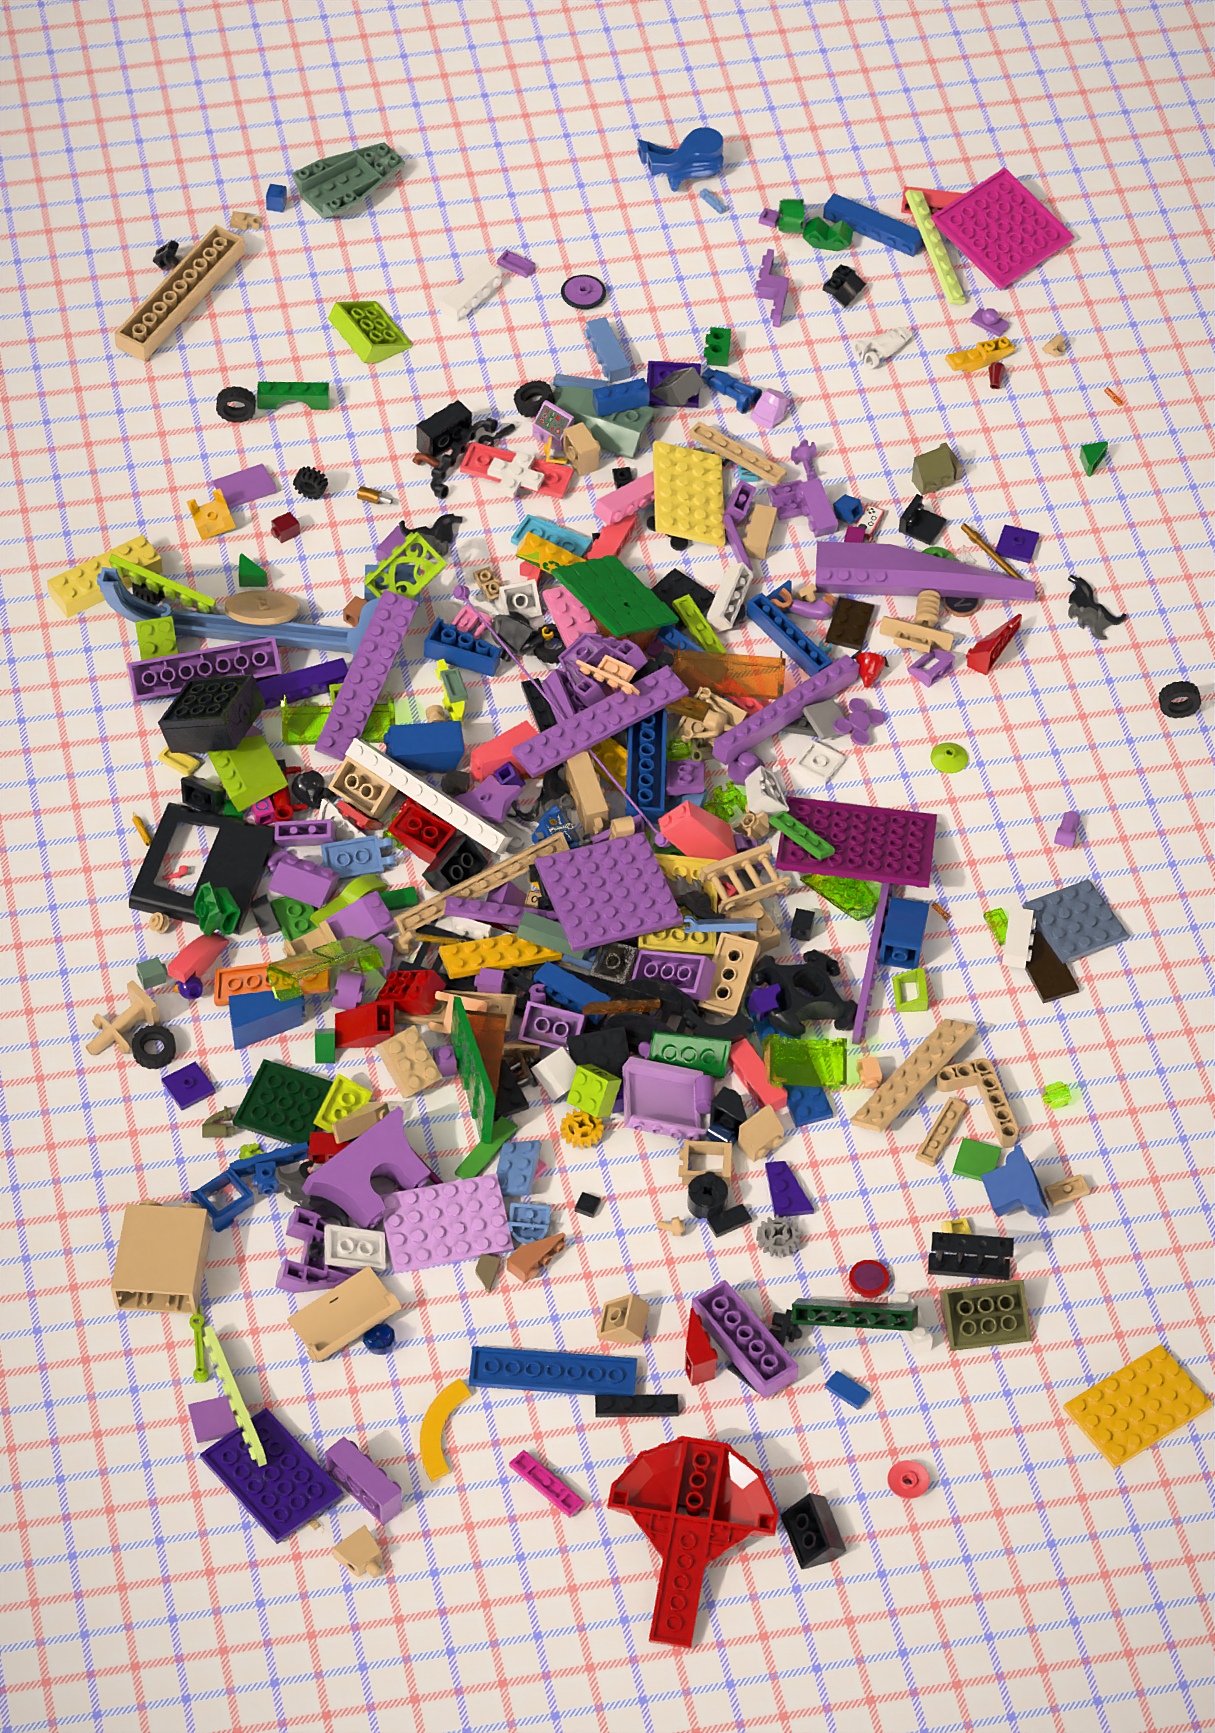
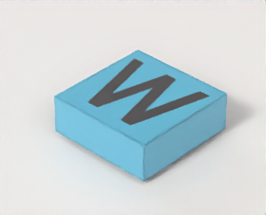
(746, 475)

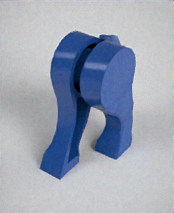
(695, 157)

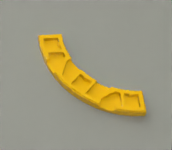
(433, 1426)

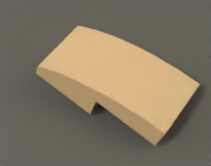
(487, 583)

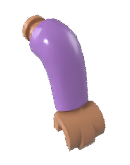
(817, 610)

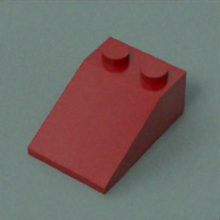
(422, 832)

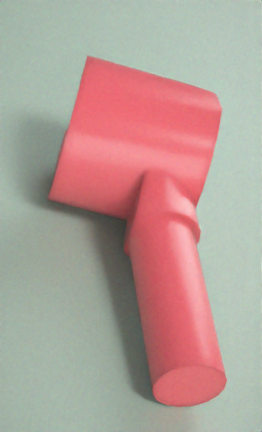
(182, 871)

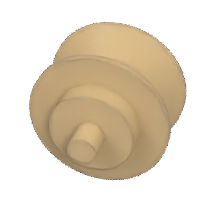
(159, 922)

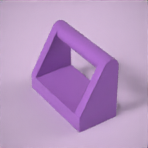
(937, 671)

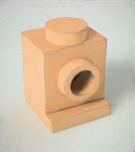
(869, 1072)

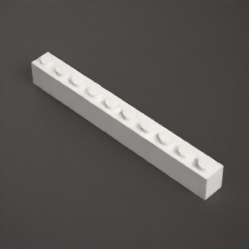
(429, 796)

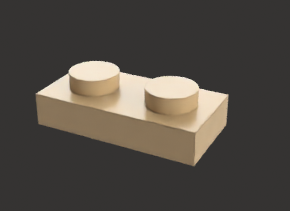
(1066, 1190)

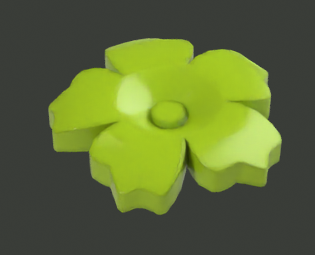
(247, 1152)

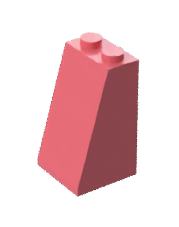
(498, 752)
(698, 832)

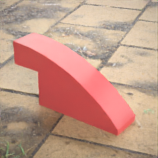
(197, 957)

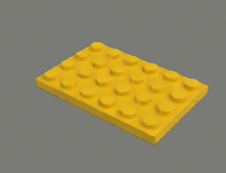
(1137, 1406)

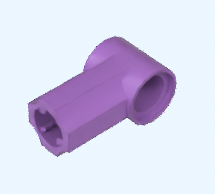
(1067, 831)

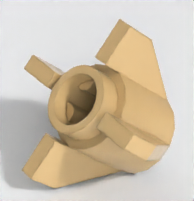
(753, 825)

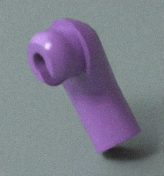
(274, 859)

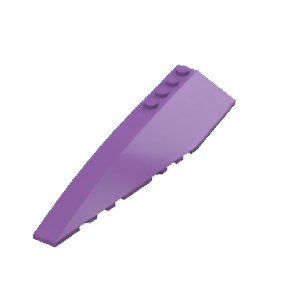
(906, 572)

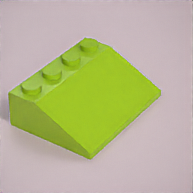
(368, 330)
(248, 771)

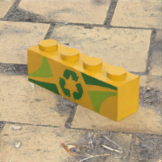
(544, 553)

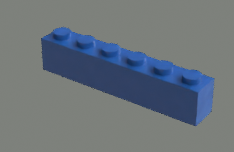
(873, 224)
(787, 635)

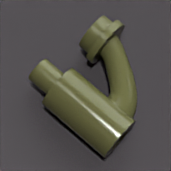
(700, 754)
(212, 1130)

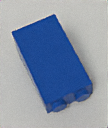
(426, 745)
(904, 933)
(262, 1016)

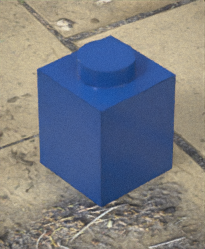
(276, 198)
(848, 509)

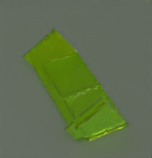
(305, 723)
(286, 972)

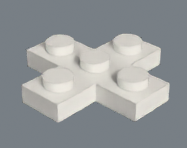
(515, 474)

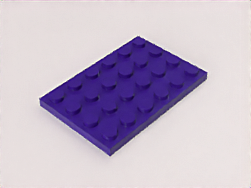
(283, 1491)

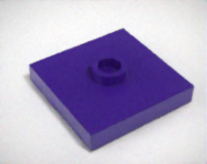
(1017, 543)
(188, 1085)

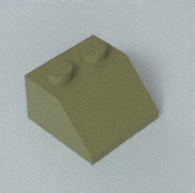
(932, 470)

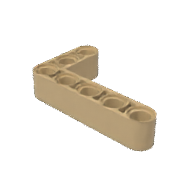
(991, 1094)

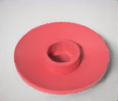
(911, 1472)

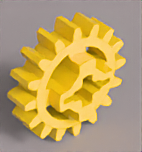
(581, 1130)

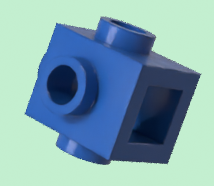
(265, 1178)

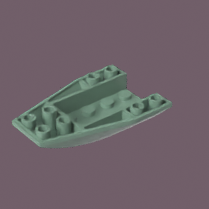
(346, 178)
(614, 432)

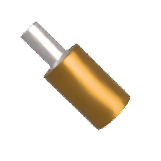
(372, 496)

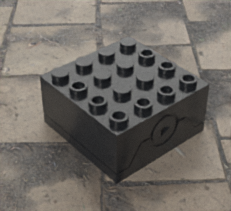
(212, 714)

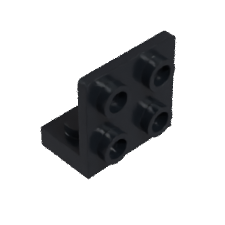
(920, 523)

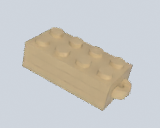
(587, 793)

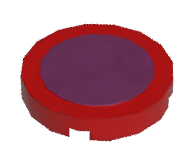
(869, 1278)

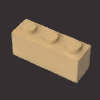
(759, 531)

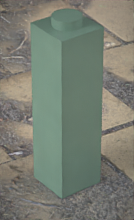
(546, 934)

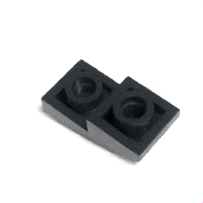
(838, 277)
(849, 290)
(621, 476)
(265, 915)

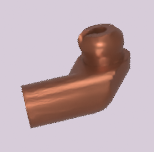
(419, 457)

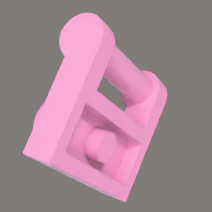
(468, 618)

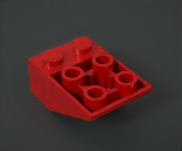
(412, 991)
(364, 1025)
(699, 1355)

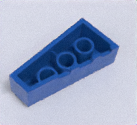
(461, 649)

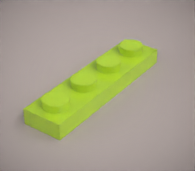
(698, 625)

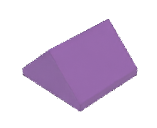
(507, 894)

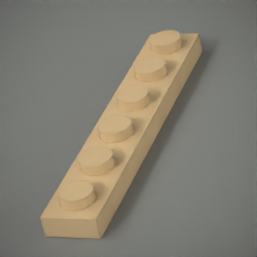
(737, 453)

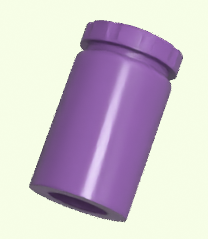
(704, 1093)

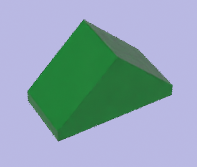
(1092, 455)
(251, 574)
(324, 1045)

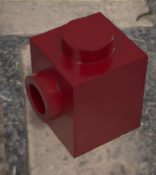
(285, 527)

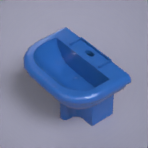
(1015, 1187)

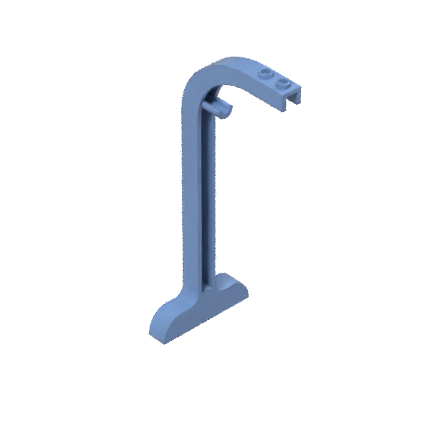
(226, 628)

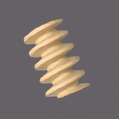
(927, 608)

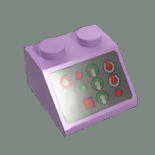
(551, 421)

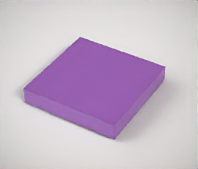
(212, 1418)

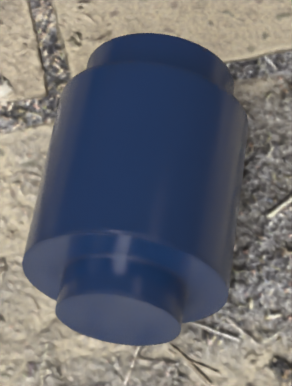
(720, 1133)

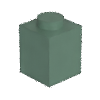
(151, 973)

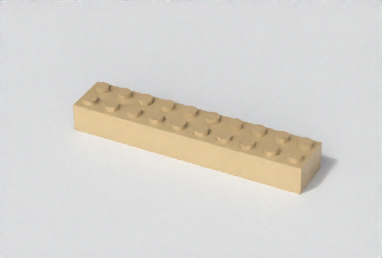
(179, 293)

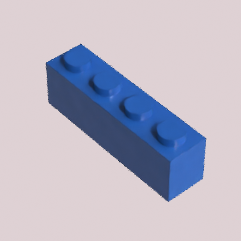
(569, 990)

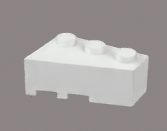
(764, 793)

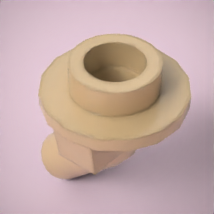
(404, 944)
(675, 1226)

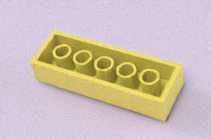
(78, 587)

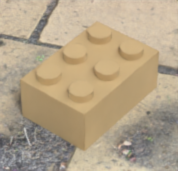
(362, 788)
(767, 932)
(408, 1061)

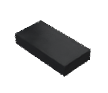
(729, 1220)

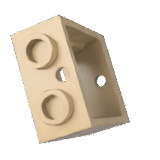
(705, 1148)

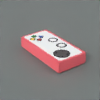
(870, 520)

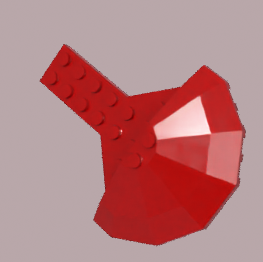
(693, 1507)

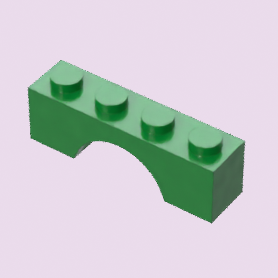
(313, 394)

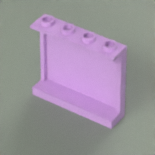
(661, 1099)

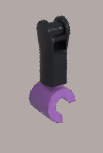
(536, 991)

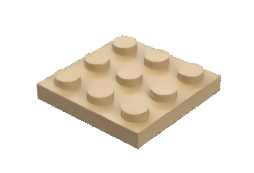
(734, 717)

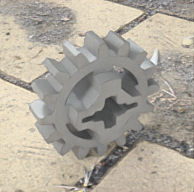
(778, 1237)

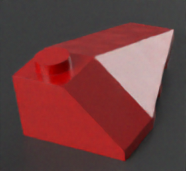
(990, 648)

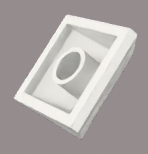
(520, 598)
(556, 1072)

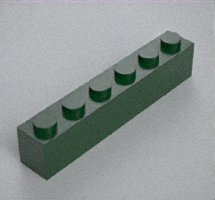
(855, 1314)

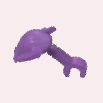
(803, 453)

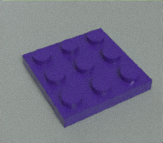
(659, 371)

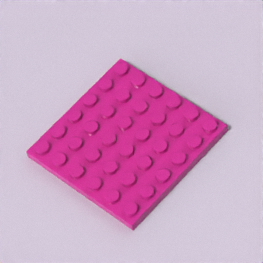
(1002, 228)

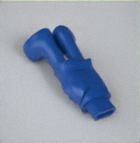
(727, 384)

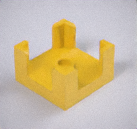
(211, 517)

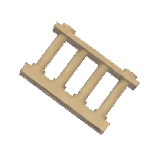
(744, 861)

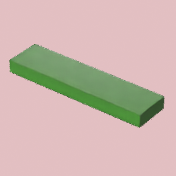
(802, 835)
(484, 1153)

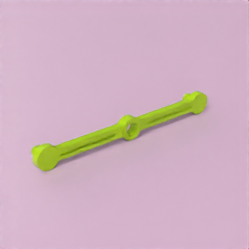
(200, 1374)

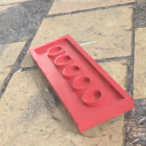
(481, 456)

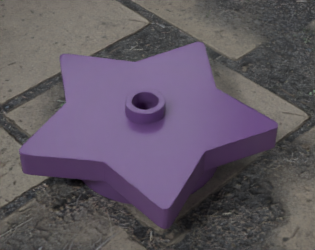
(490, 799)

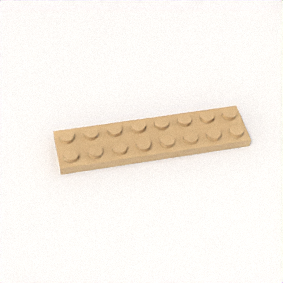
(913, 1075)

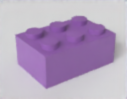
(550, 1025)

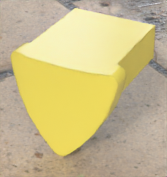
(957, 1226)

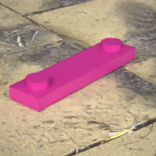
(546, 1483)

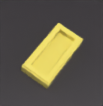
(181, 762)

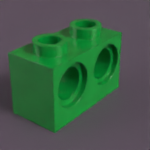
(718, 346)

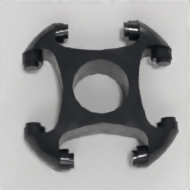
(800, 1007)

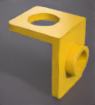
(547, 446)

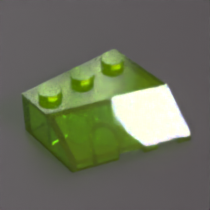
(847, 894)

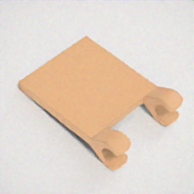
(469, 1004)

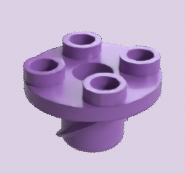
(743, 767)

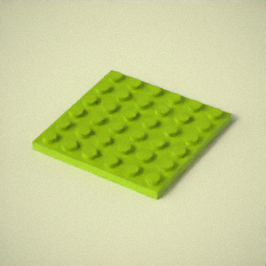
(157, 582)

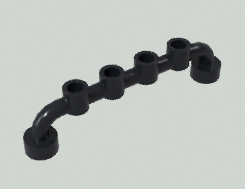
(441, 491)

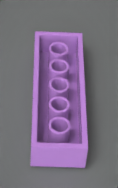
(745, 1339)

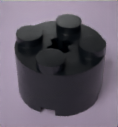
(707, 1195)

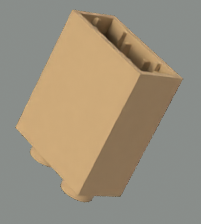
(161, 1258)

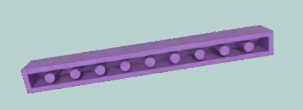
(785, 709)

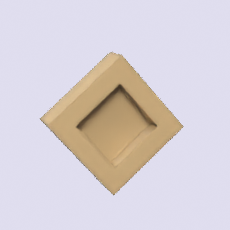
(1053, 344)
(806, 594)

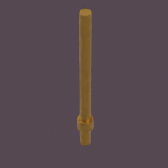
(976, 538)

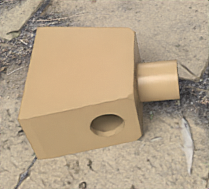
(359, 1553)

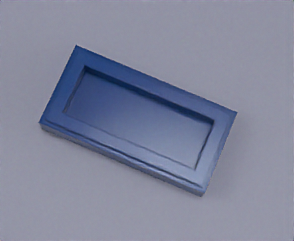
(847, 1390)

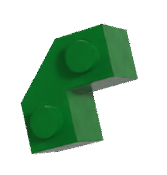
(827, 237)

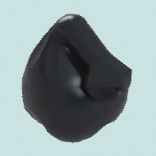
(311, 789)

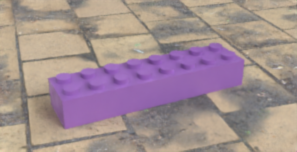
(170, 673)

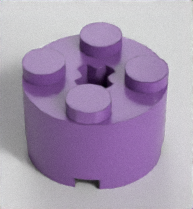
(348, 990)

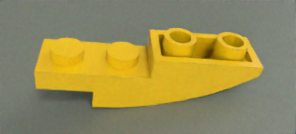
(981, 356)

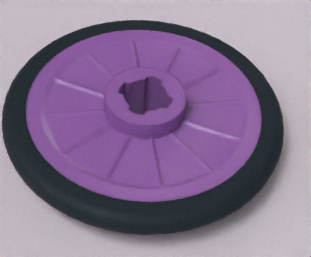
(583, 291)

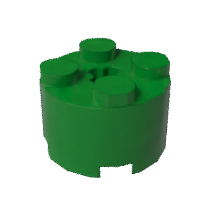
(792, 216)

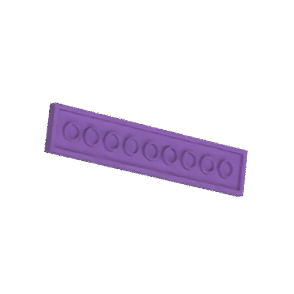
(366, 674)
(599, 722)

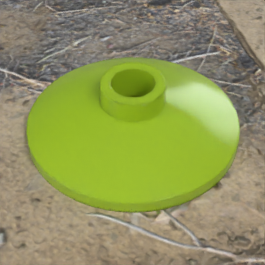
(949, 763)

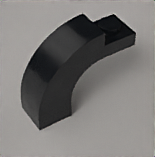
(735, 1029)

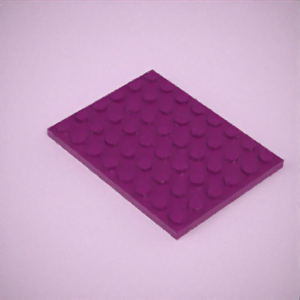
(867, 842)

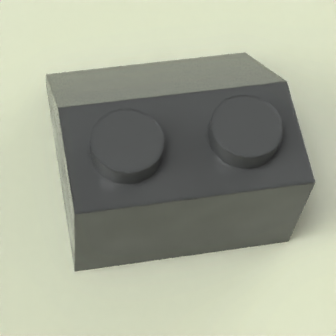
(679, 387)

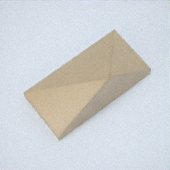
(525, 1047)

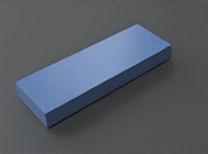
(574, 381)

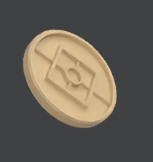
(261, 607)

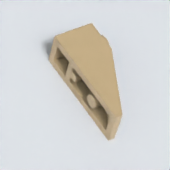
(359, 1121)

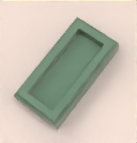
(454, 685)

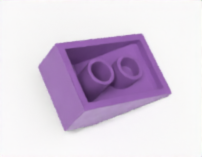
(362, 919)

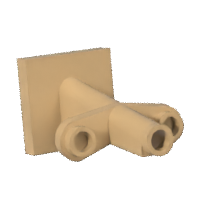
(141, 1008)

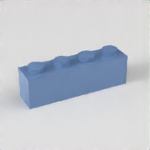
(607, 350)

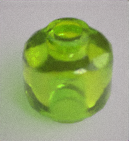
(678, 750)
(1056, 1095)

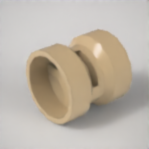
(435, 714)

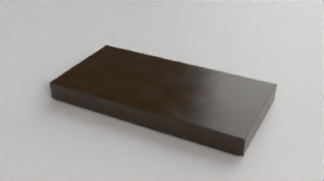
(1048, 973)

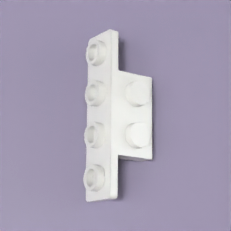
(468, 927)

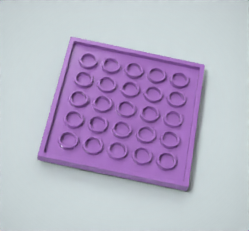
(608, 891)

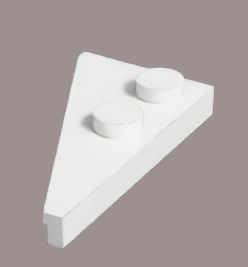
(345, 828)

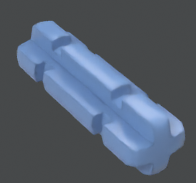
(712, 201)

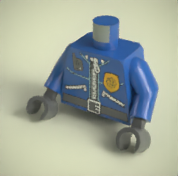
(556, 821)

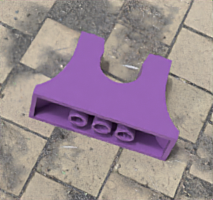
(377, 1152)

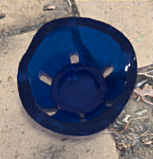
(380, 1343)

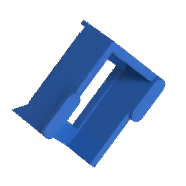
(224, 1217)

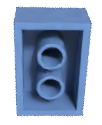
(402, 573)

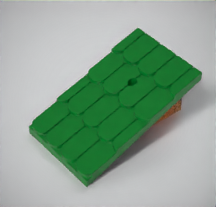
(616, 599)
(478, 1052)

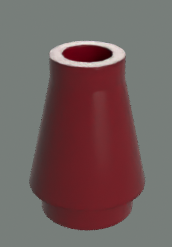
(996, 374)

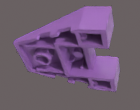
(591, 650)
(309, 1273)

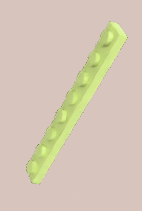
(935, 247)
(236, 1402)

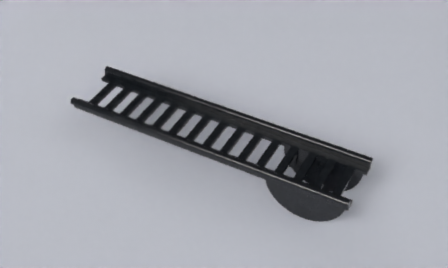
(637, 1026)

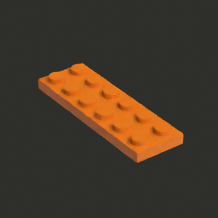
(255, 979)

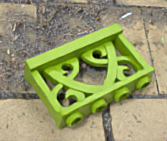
(430, 568)

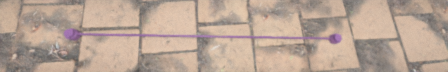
(462, 593)

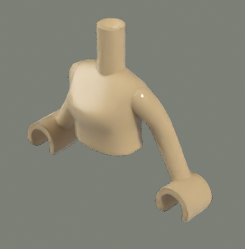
(714, 721)

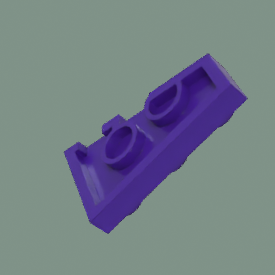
(785, 1192)

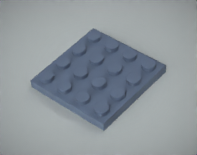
(1076, 921)

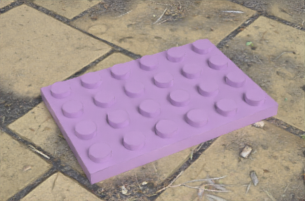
(445, 1223)

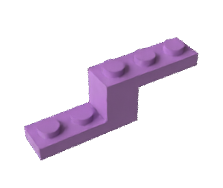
(772, 287)

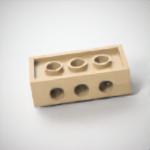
(737, 986)

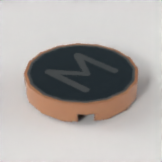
(961, 606)

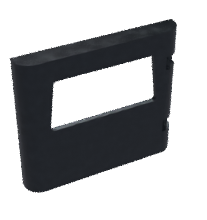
(233, 862)

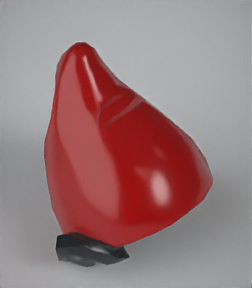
(870, 666)

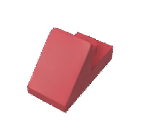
(531, 572)

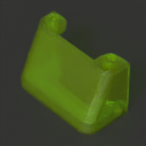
(805, 1062)

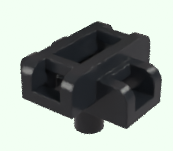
(166, 255)

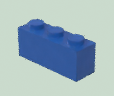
(621, 397)

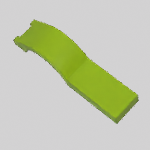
(355, 890)

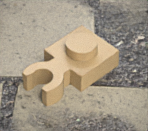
(242, 221)

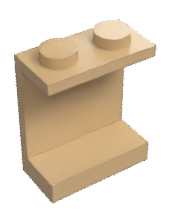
(313, 939)

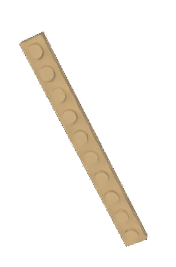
(480, 883)

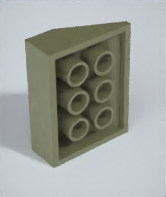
(985, 1315)

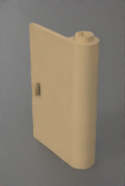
(343, 1314)

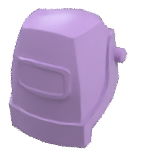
(770, 408)

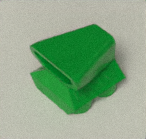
(216, 909)

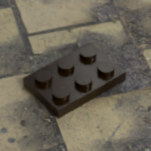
(850, 623)

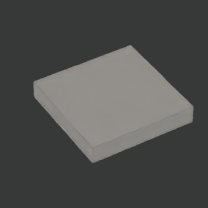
(822, 718)

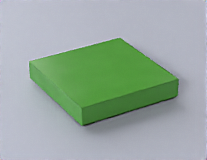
(975, 1159)

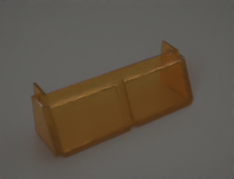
(731, 673)

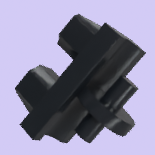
(520, 1062)
(783, 1320)

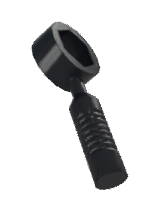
(498, 435)

